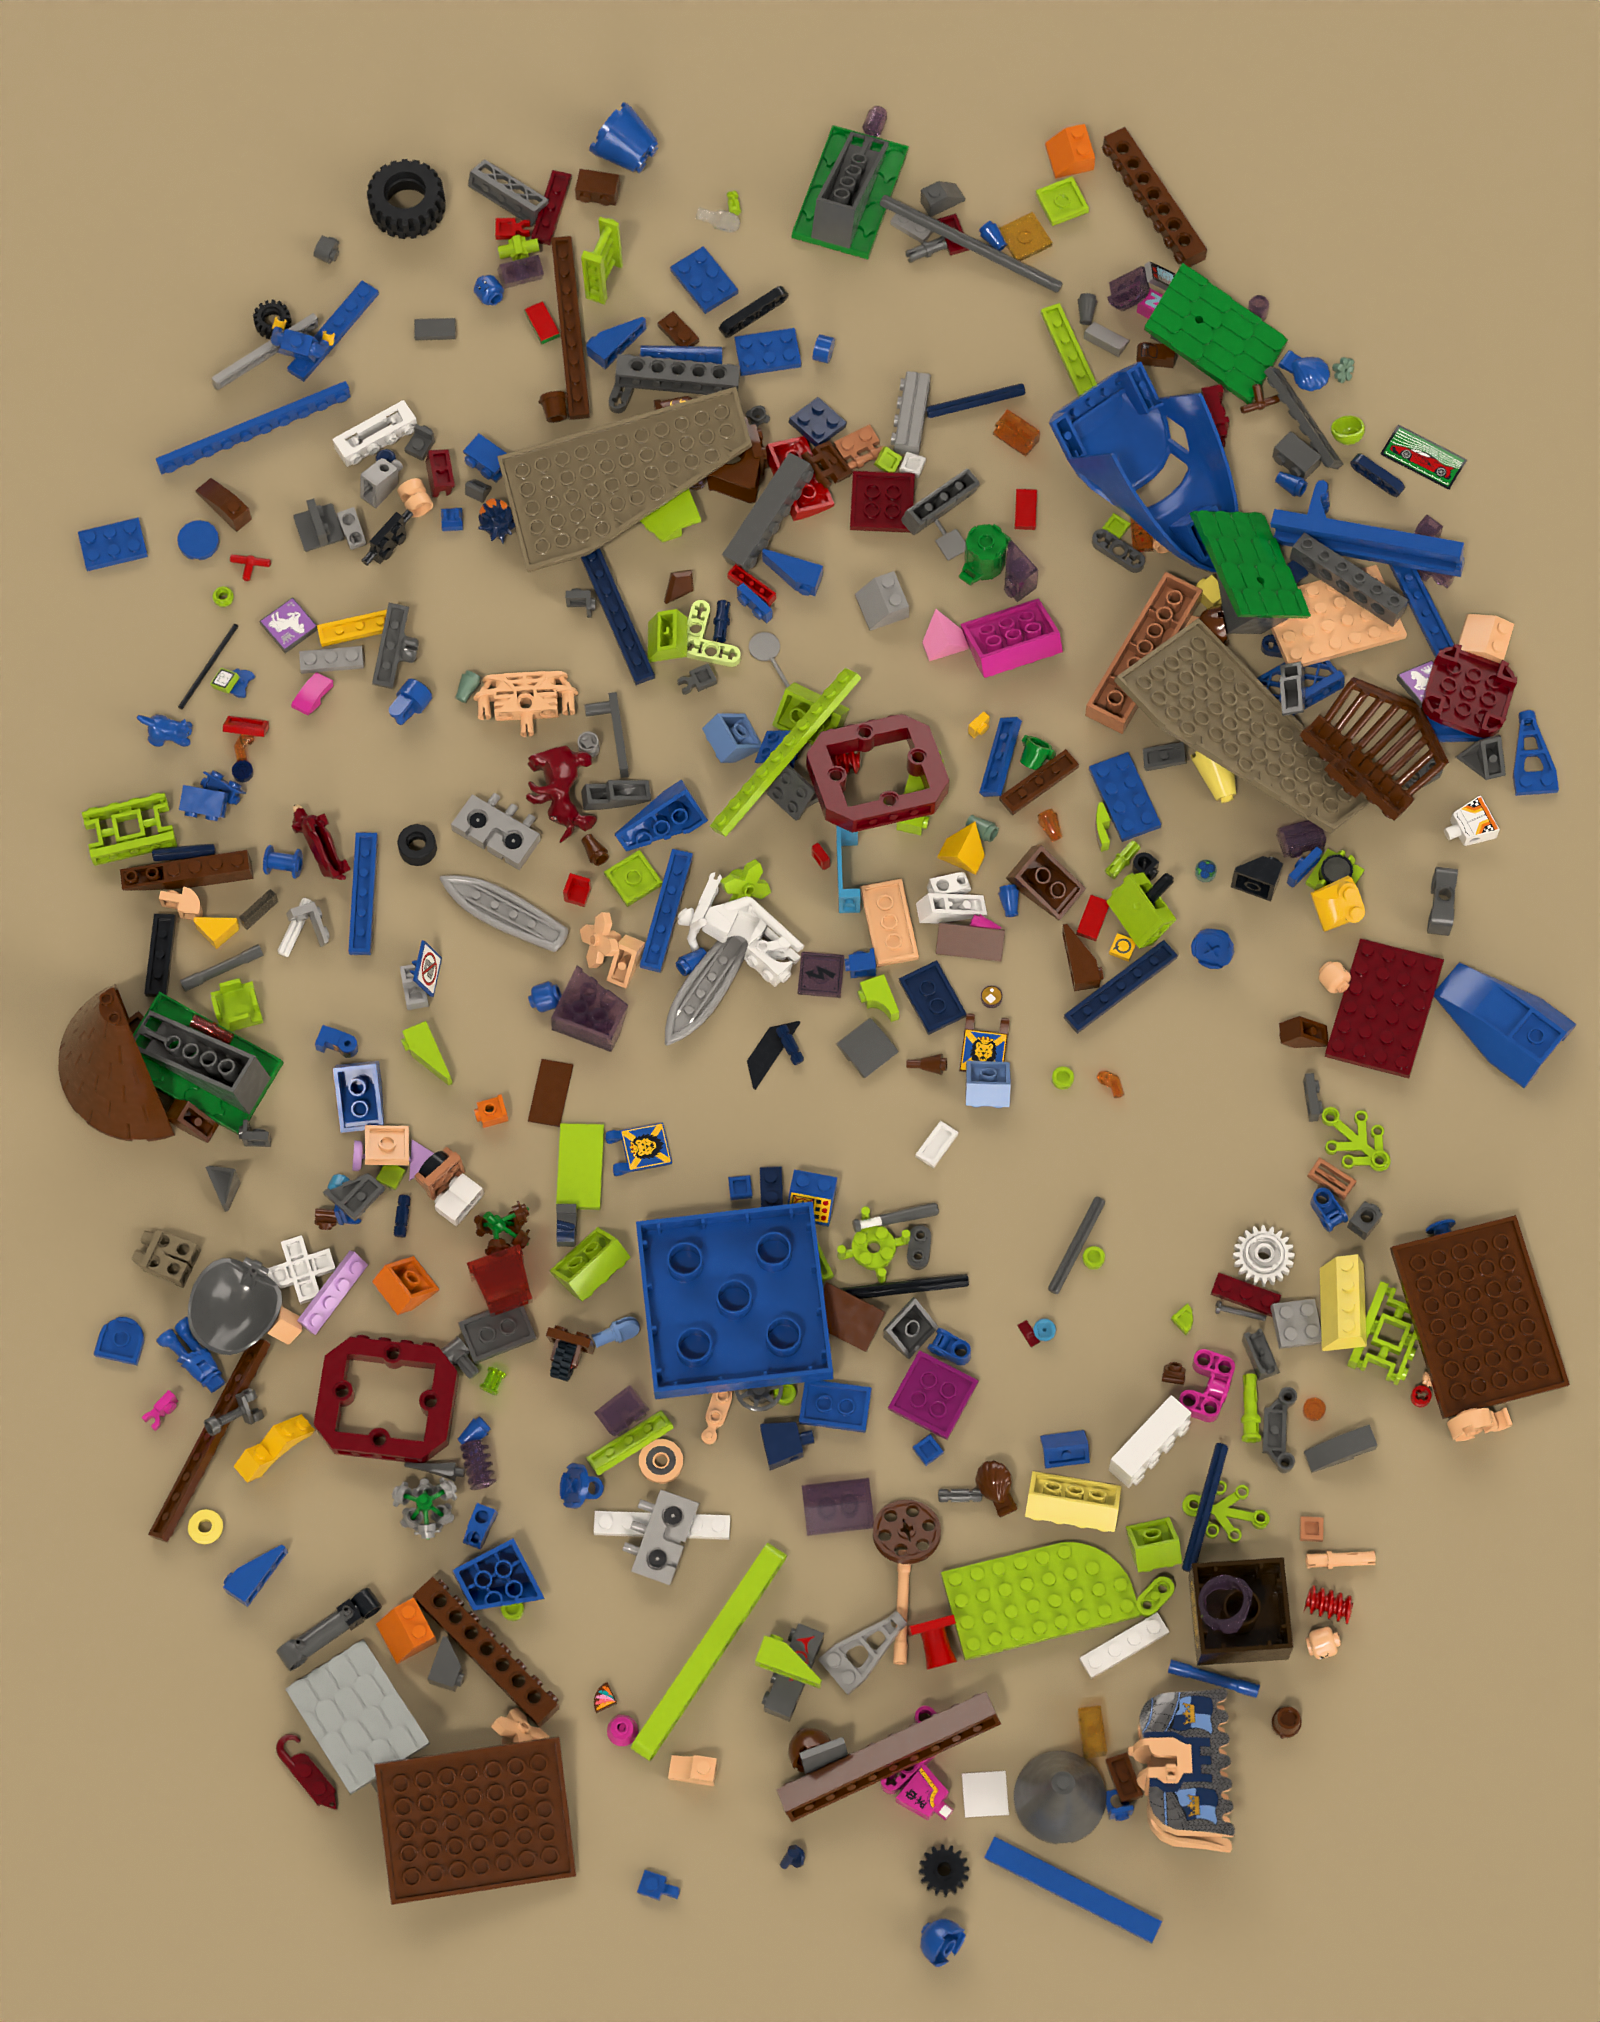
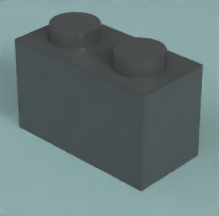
(1296, 456)

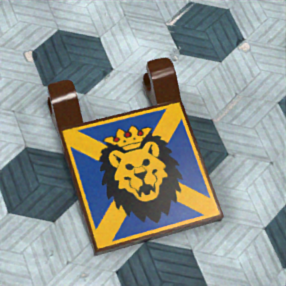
(983, 1044)

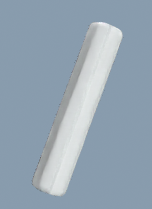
(292, 934)

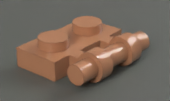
(856, 443)

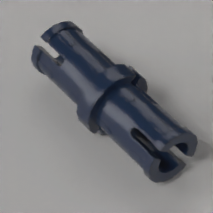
(721, 621)

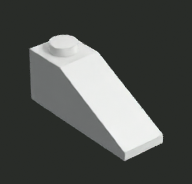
(949, 907)

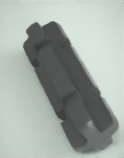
(959, 1495)

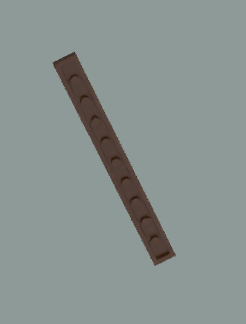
(570, 328)
(206, 1444)

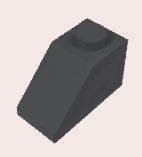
(940, 197)
(446, 1669)

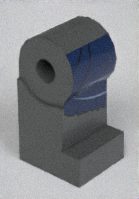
(566, 1225)

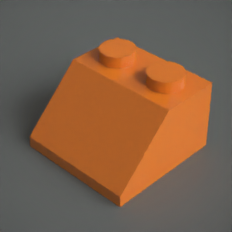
(1070, 151)
(405, 1284)
(406, 1631)

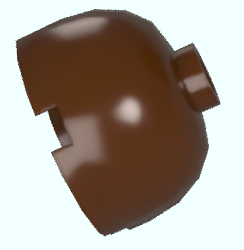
(1214, 620)
(804, 1740)

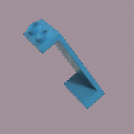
(847, 898)

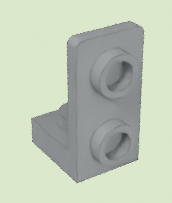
(301, 913)

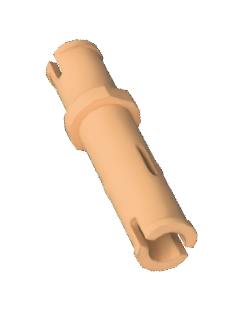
(1340, 1559)

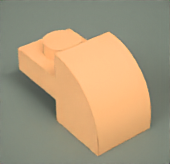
(186, 903)

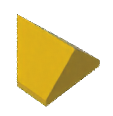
(964, 849)

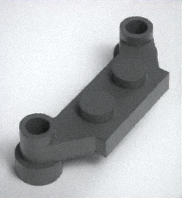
(1275, 1430)

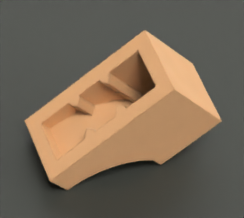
(693, 1769)

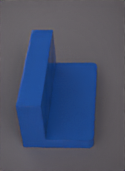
(1065, 1449)

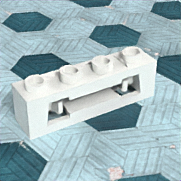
(375, 433)

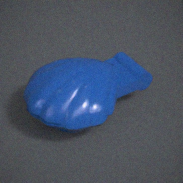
(1308, 372)

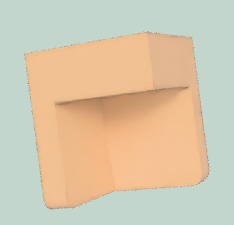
(286, 1326)

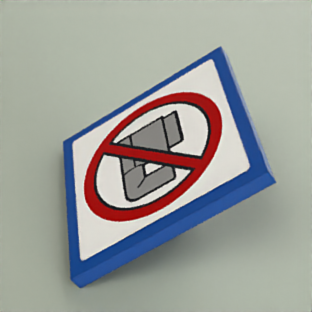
(426, 968)

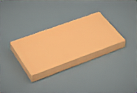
(889, 922)

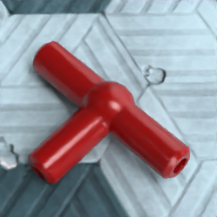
(249, 562)

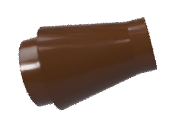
(595, 851)

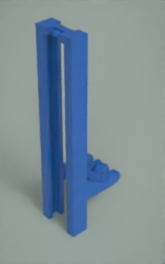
(1367, 541)

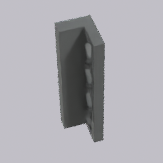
(503, 193)

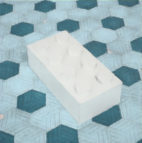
(1150, 1441)

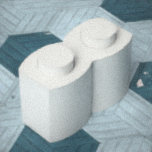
(459, 1199)

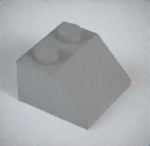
(882, 601)

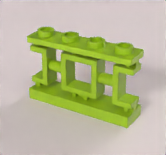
(132, 844)
(1373, 1328)

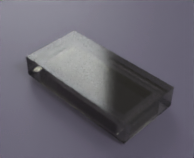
(258, 909)

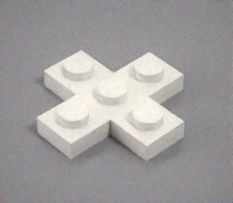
(301, 1268)

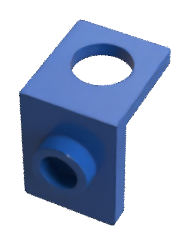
(1120, 1813)

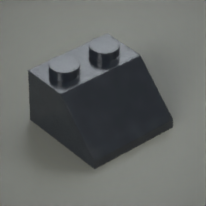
(1258, 877)

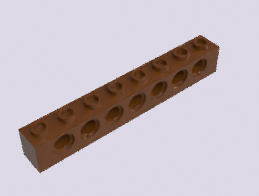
(1154, 188)
(537, 1712)

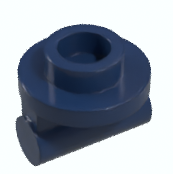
(794, 1856)

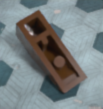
(225, 504)
(1082, 964)

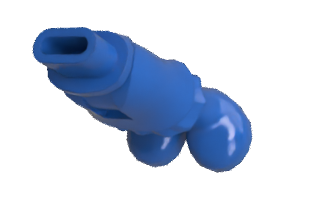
(198, 1362)

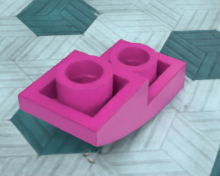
(310, 694)

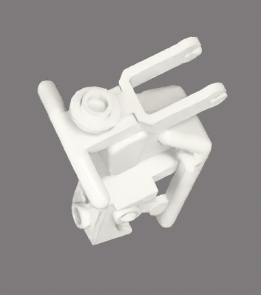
(745, 919)

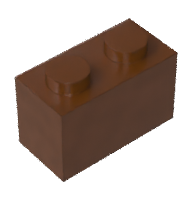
(597, 187)

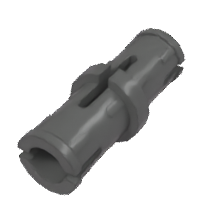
(926, 249)

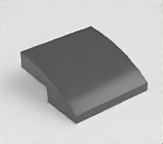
(867, 1047)

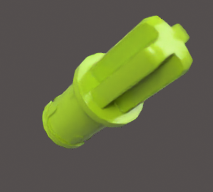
(1122, 859)

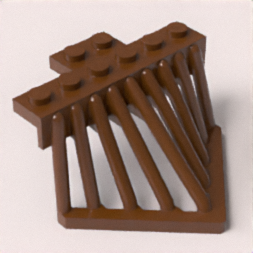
(1357, 770)

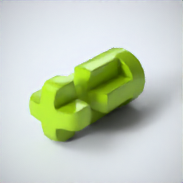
(733, 203)

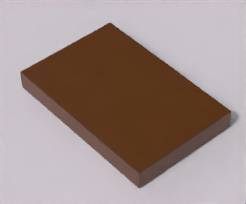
(851, 1317)

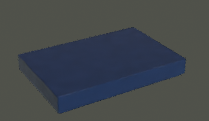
(932, 997)

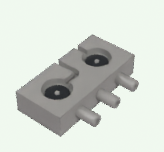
(497, 830)
(662, 1537)

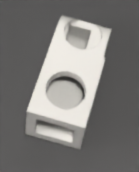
(949, 884)

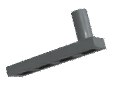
(606, 708)

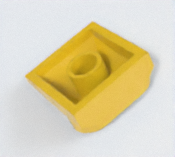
(1338, 903)

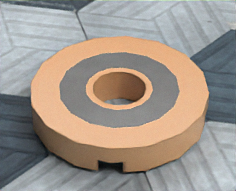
(663, 1474)

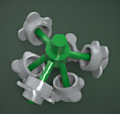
(424, 1497)

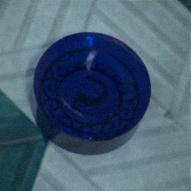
(242, 771)

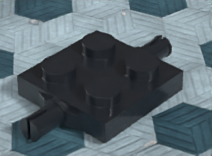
(387, 538)

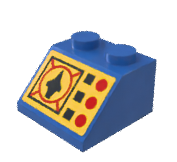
(815, 1188)

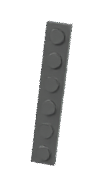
(1300, 413)

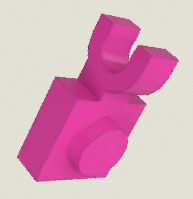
(163, 1406)

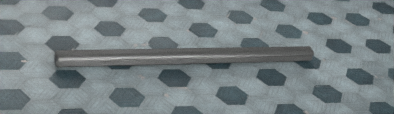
(971, 243)

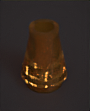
(1050, 824)

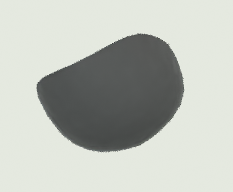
(233, 1305)

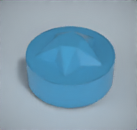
(1044, 1330)

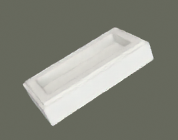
(937, 1144)

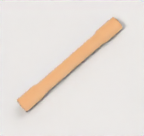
(900, 1643)

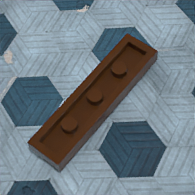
(1039, 782)

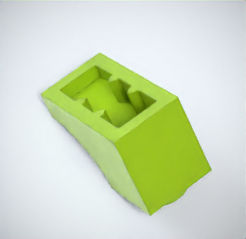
(877, 995)

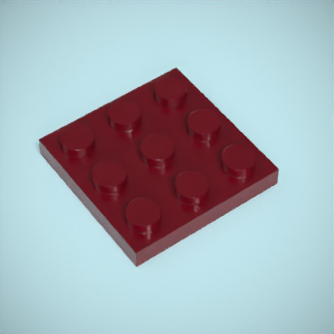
(881, 500)

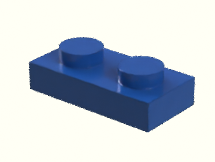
(756, 604)

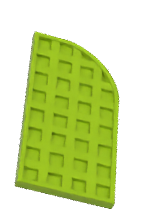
(1036, 1597)

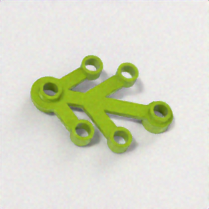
(1357, 1142)
(1222, 1511)

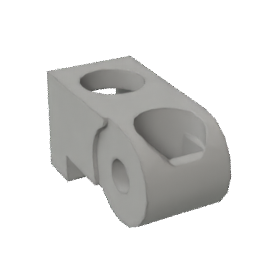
(351, 528)

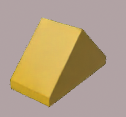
(216, 929)

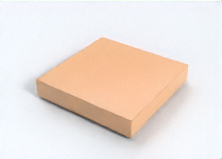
(386, 1145)

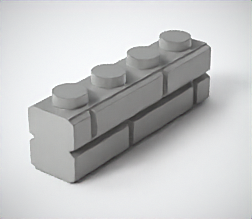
(912, 412)

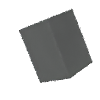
(477, 490)

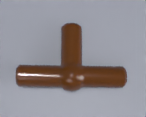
(1259, 403)

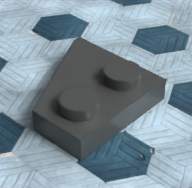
(355, 1195)

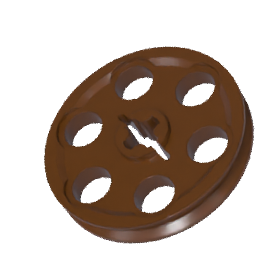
(913, 1525)

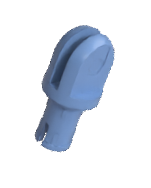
(619, 1331)

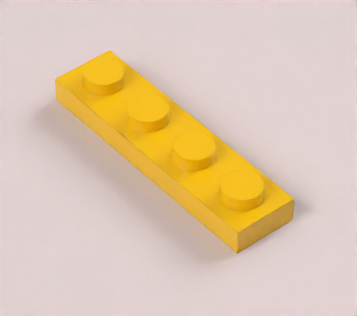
(351, 628)

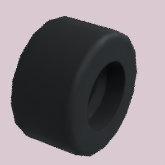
(412, 833)

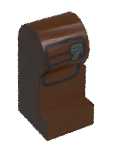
(1155, 355)

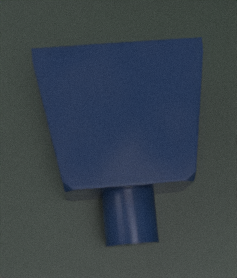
(784, 1443)

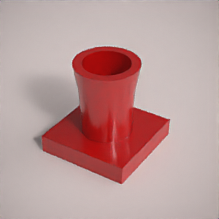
(935, 1641)

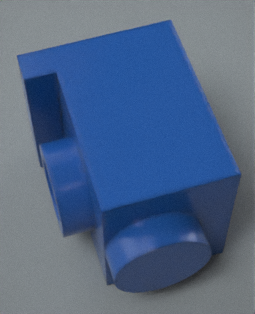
(861, 964)

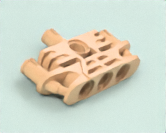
(523, 688)

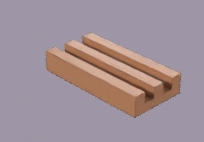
(1320, 1162)

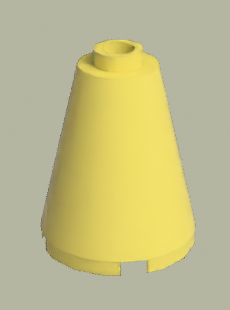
(1217, 778)

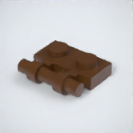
(831, 461)

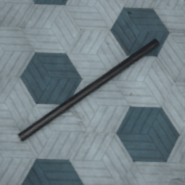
(208, 666)

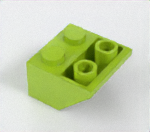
(667, 636)

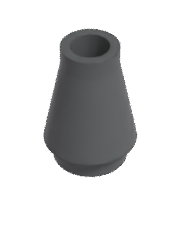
(1086, 305)

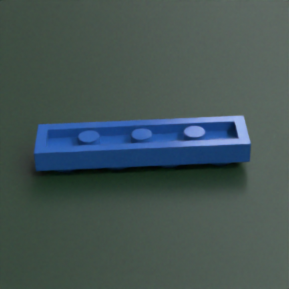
(684, 353)
(1000, 756)

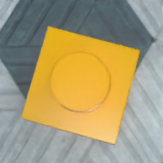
(979, 725)

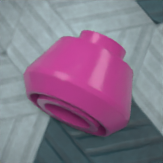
(619, 1736)

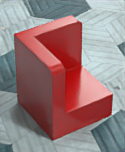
(577, 890)

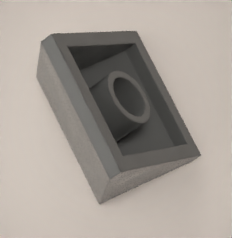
(910, 1328)

